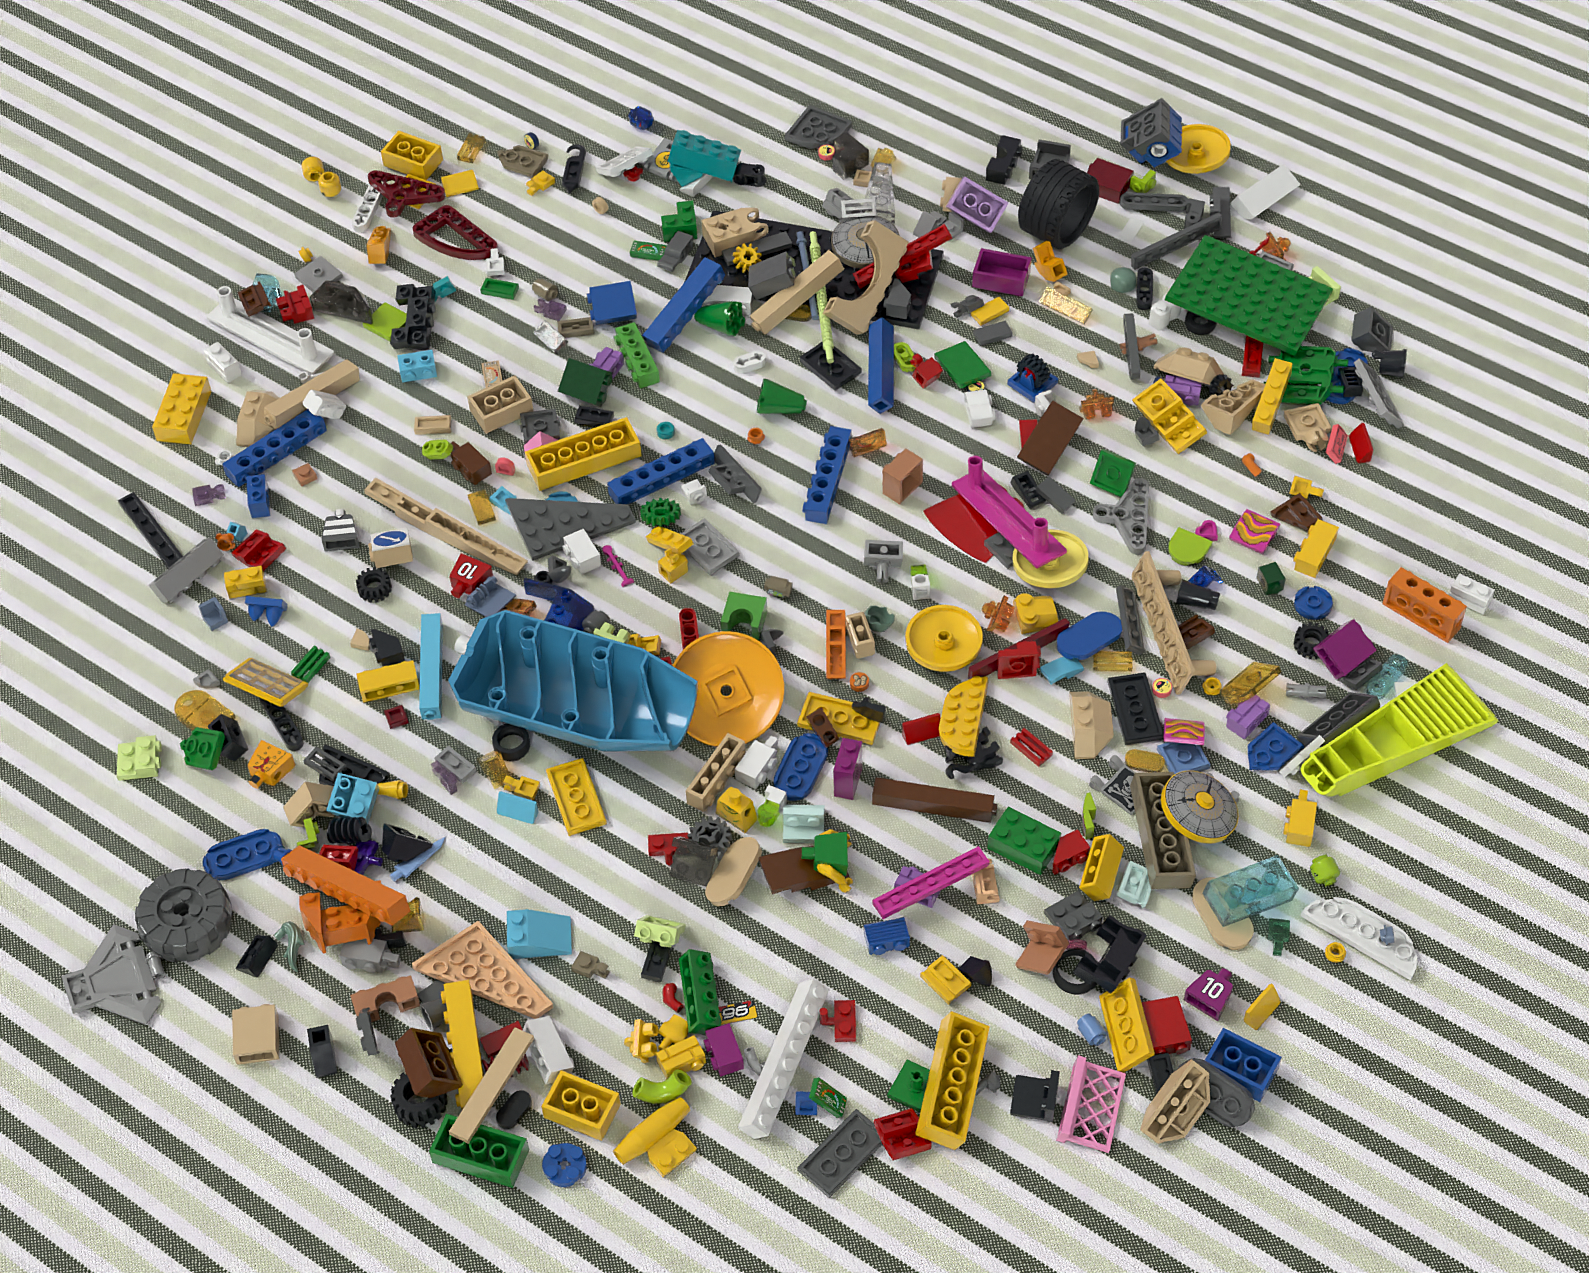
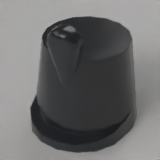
(1391, 362)

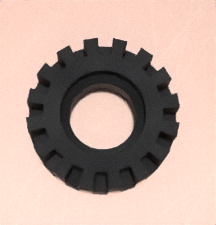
(370, 577)
(1309, 632)

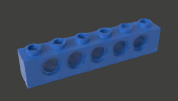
(274, 447)
(661, 472)
(827, 475)

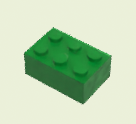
(1024, 840)

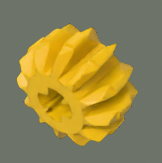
(746, 251)

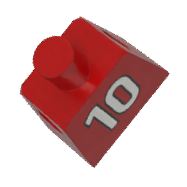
(468, 575)

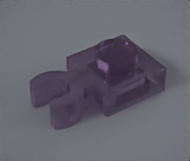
(551, 310)
(205, 494)
(447, 779)

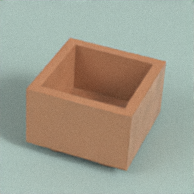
(902, 476)

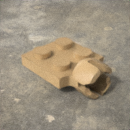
(1310, 425)

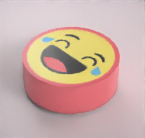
(826, 152)
(1162, 688)

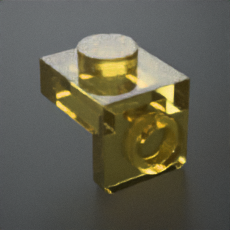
(883, 156)

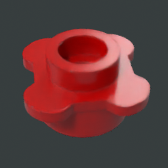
(633, 174)

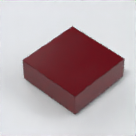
(396, 716)

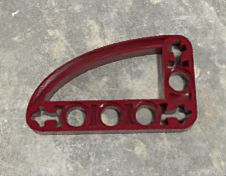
(423, 230)

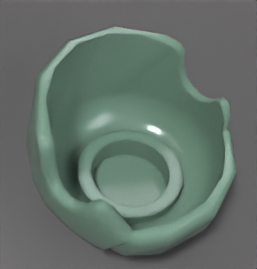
(1123, 280)
(879, 618)

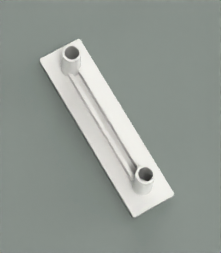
(269, 334)

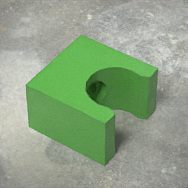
(745, 609)

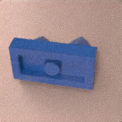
(273, 608)

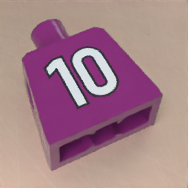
(1210, 992)

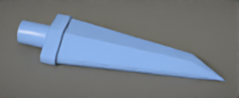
(407, 867)

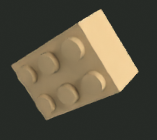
(500, 404)

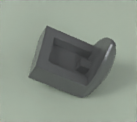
(1145, 432)
(558, 569)
(767, 638)

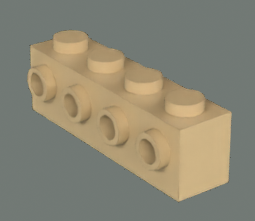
(715, 773)

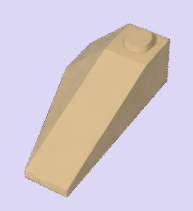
(1232, 407)

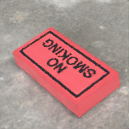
(1336, 443)

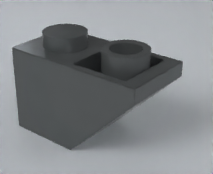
(898, 302)

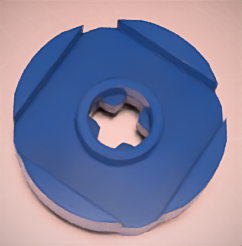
(556, 1155)

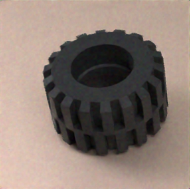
(415, 1113)

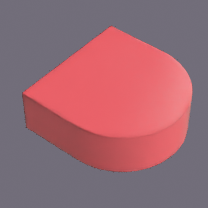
(505, 466)

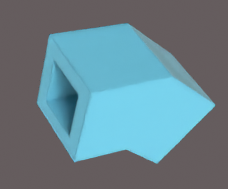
(238, 530)

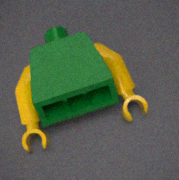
(830, 856)

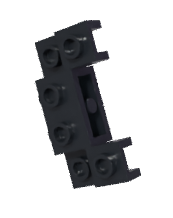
(418, 319)
(1118, 956)

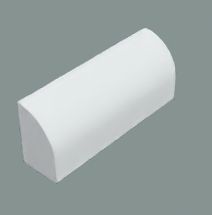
(1265, 192)

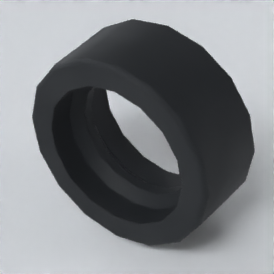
(515, 753)

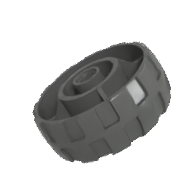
(184, 915)

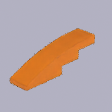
(835, 644)

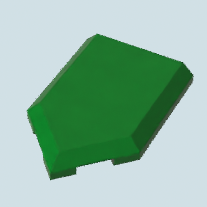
(203, 748)

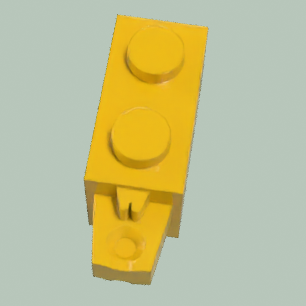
(1301, 820)

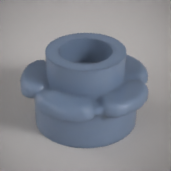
(1387, 934)

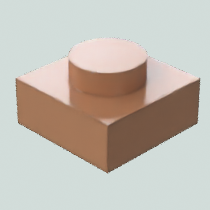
(304, 474)

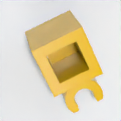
(672, 565)

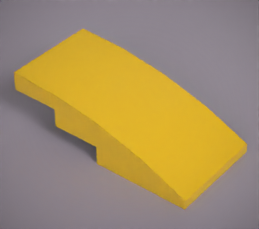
(1169, 416)

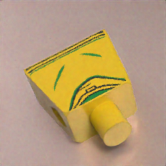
(736, 809)

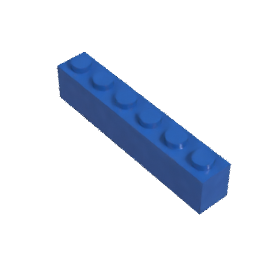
(684, 305)

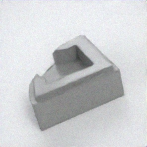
(206, 680)

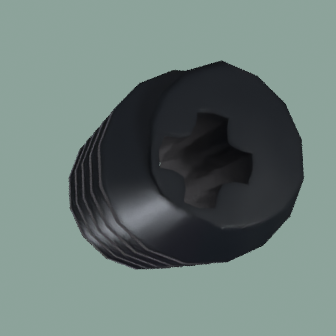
(348, 830)

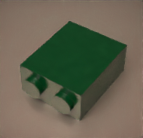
(585, 382)

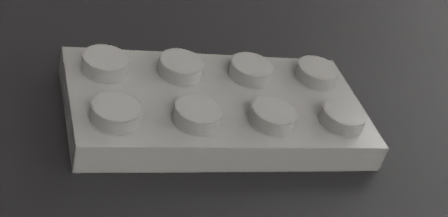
(1378, 394)

